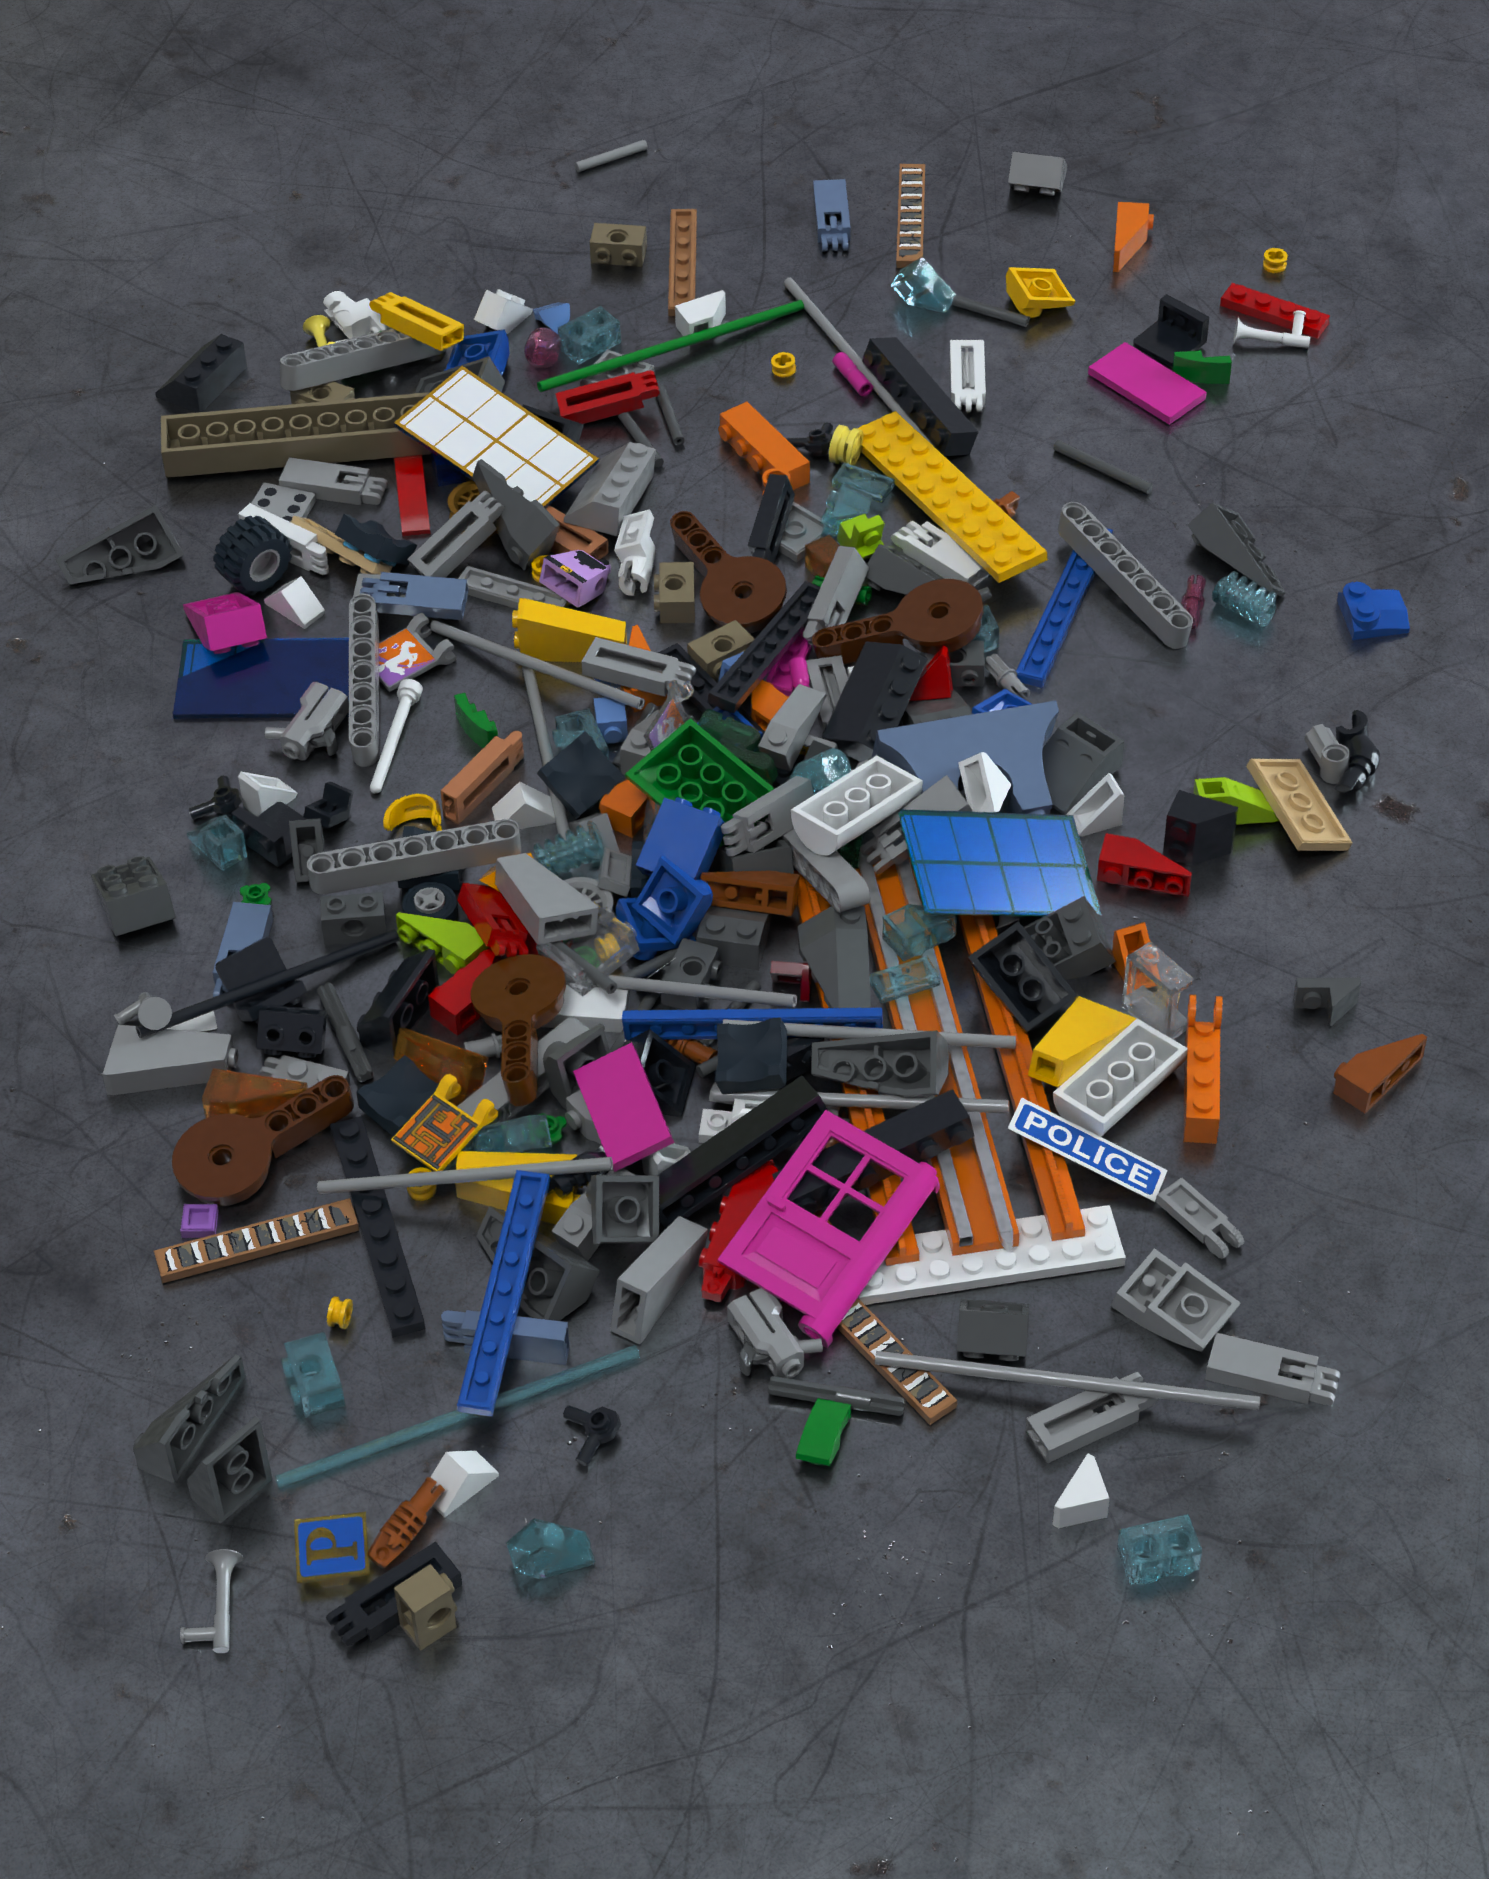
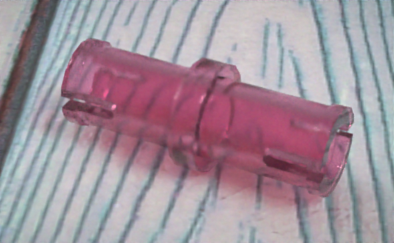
(1193, 598)

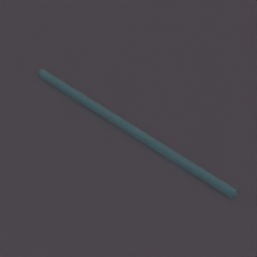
(453, 1418)

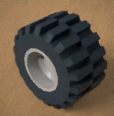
(252, 555)

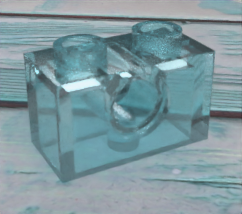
(316, 1392)

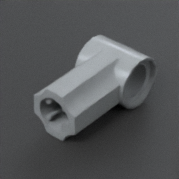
(1329, 754)

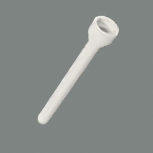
(408, 694)

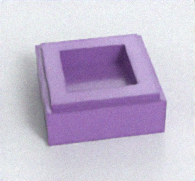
(199, 1220)

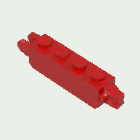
(733, 1212)

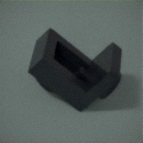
(333, 806)

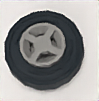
(431, 900)

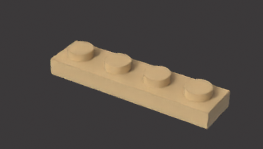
(335, 544)

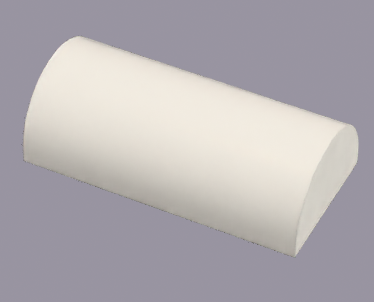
(853, 805)
(1118, 1077)

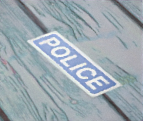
(1087, 1149)

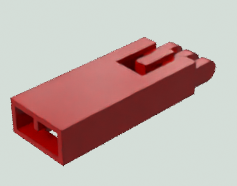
(607, 397)
(493, 919)

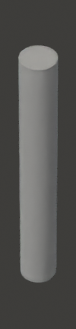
(611, 155)

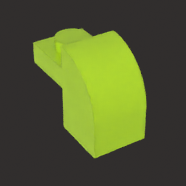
(862, 534)

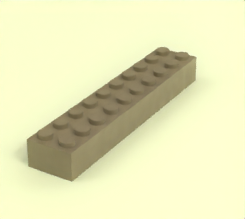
(272, 434)

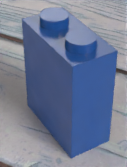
(684, 837)

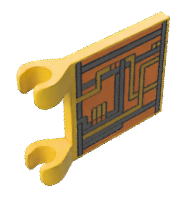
(441, 1128)

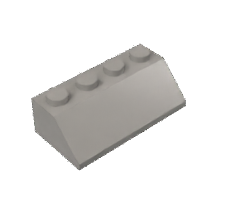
(613, 489)

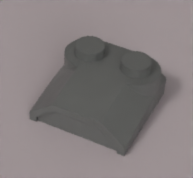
(563, 1058)
(624, 1208)

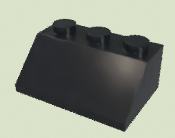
(205, 374)
(1023, 978)
(400, 1003)

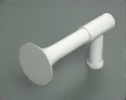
(1291, 339)

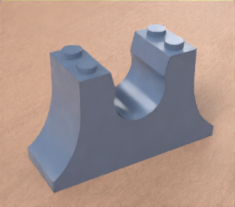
(1008, 736)

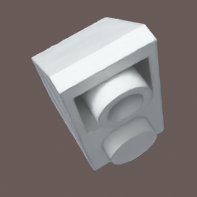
(502, 311)
(700, 313)

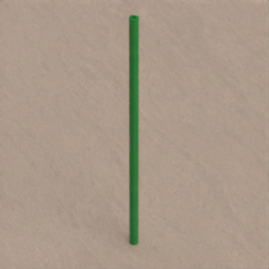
(669, 346)

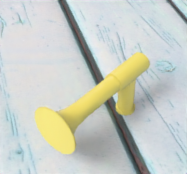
(316, 327)

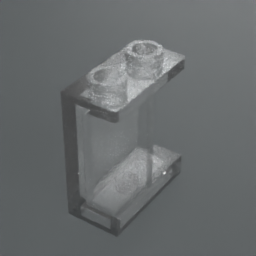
(605, 950)
(1154, 990)

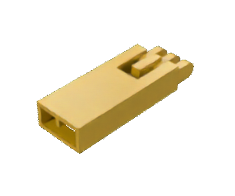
(418, 321)

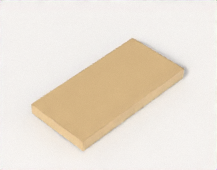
(1299, 805)

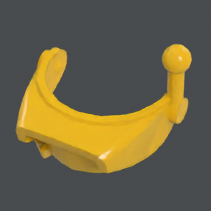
(410, 808)

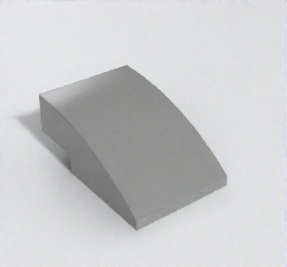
(1175, 1302)

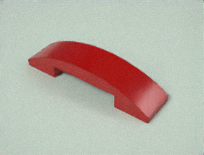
(412, 495)

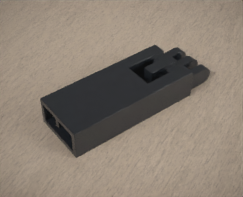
(771, 518)
(351, 1618)

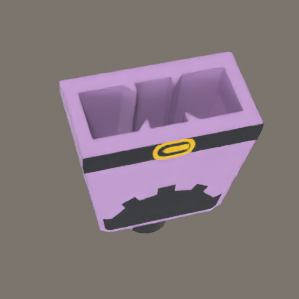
(575, 576)

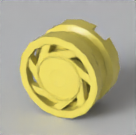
(845, 445)

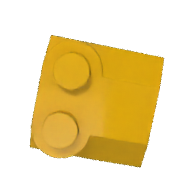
(1036, 290)

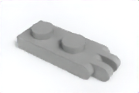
(299, 1070)

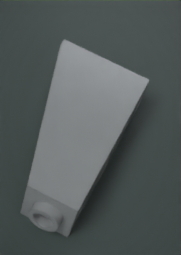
(544, 901)
(165, 1059)
(656, 1278)

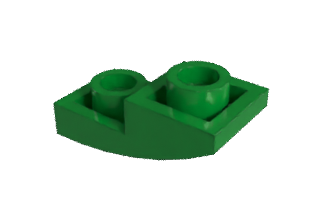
(1202, 369)
(474, 722)
(822, 1432)

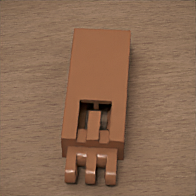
(577, 538)
(481, 776)

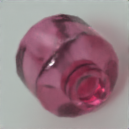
(542, 347)

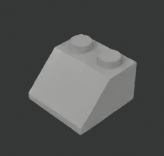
(1037, 173)

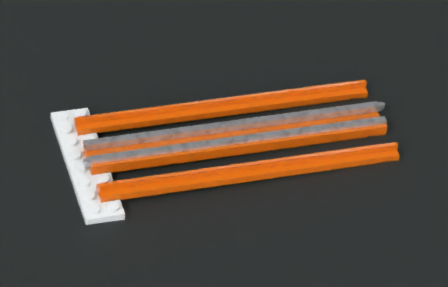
(981, 1236)

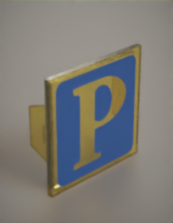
(331, 1549)

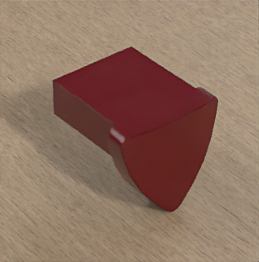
(793, 974)

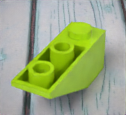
(1249, 800)
(453, 941)

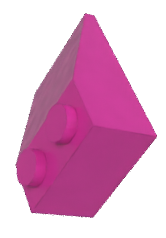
(227, 621)

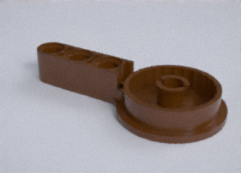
(728, 576)
(928, 617)
(518, 1015)
(249, 1142)

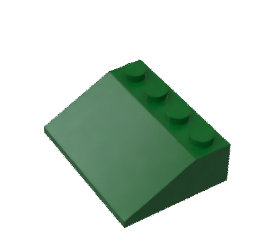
(699, 770)

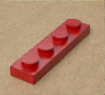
(1272, 309)

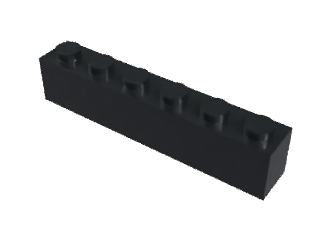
(920, 396)
(915, 1133)
(738, 1150)

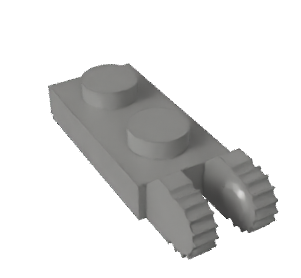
(1199, 1217)

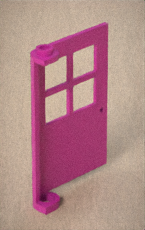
(806, 1257)

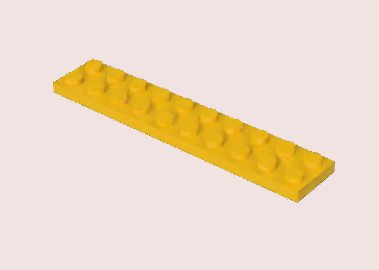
(950, 498)

